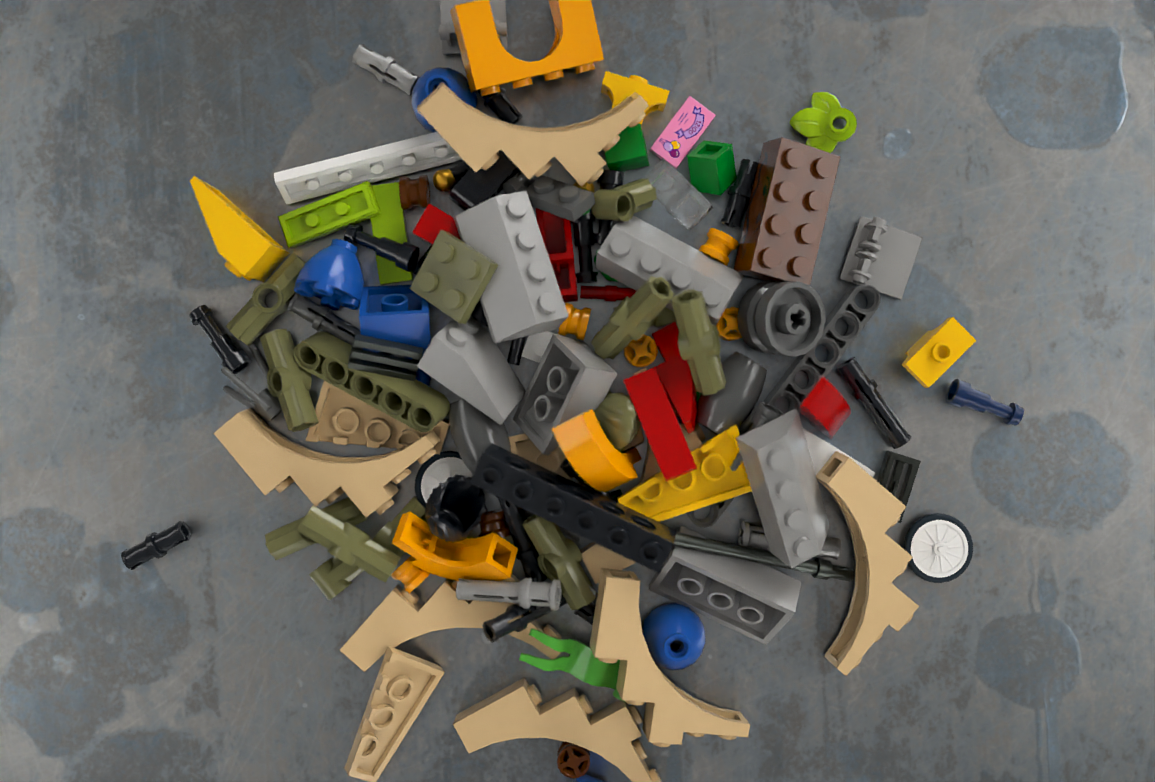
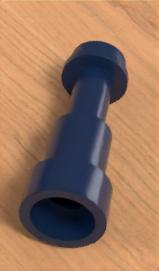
(962, 394)

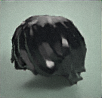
(455, 509)

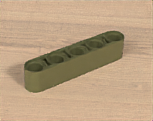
(399, 398)

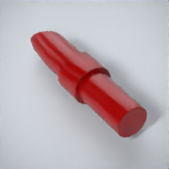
(608, 293)

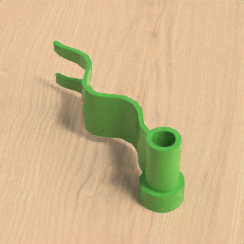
(579, 663)

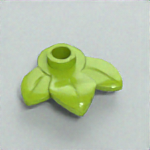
(818, 122)

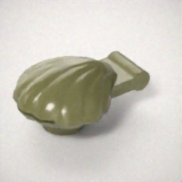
(618, 419)

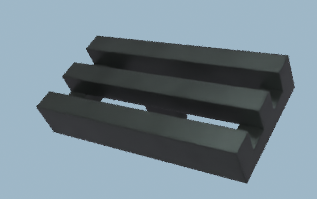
(383, 362)
(909, 478)

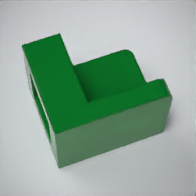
(629, 151)
(712, 167)

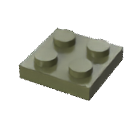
(453, 277)

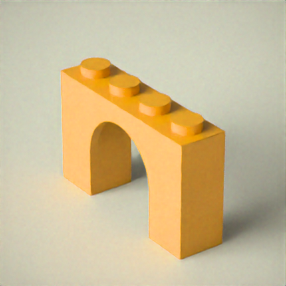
(490, 65)

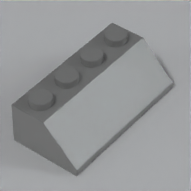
(640, 250)
(523, 289)
(785, 488)
(728, 590)

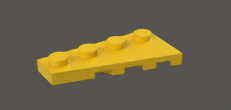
(696, 489)

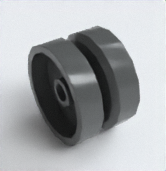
(781, 318)

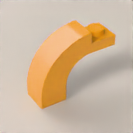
(593, 454)
(471, 558)

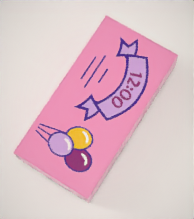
(682, 132)

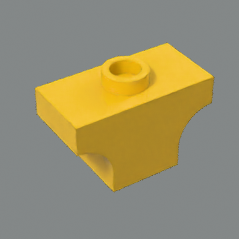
(621, 87)
(937, 351)

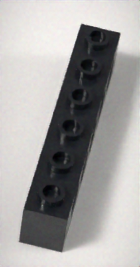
(574, 507)

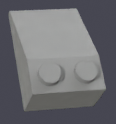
(473, 368)
(563, 386)

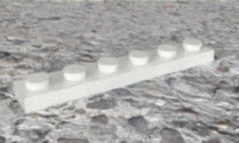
(363, 166)

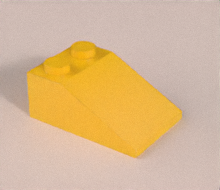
(237, 237)

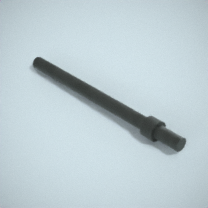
(818, 568)

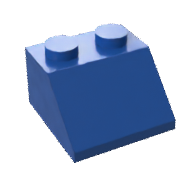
(395, 315)

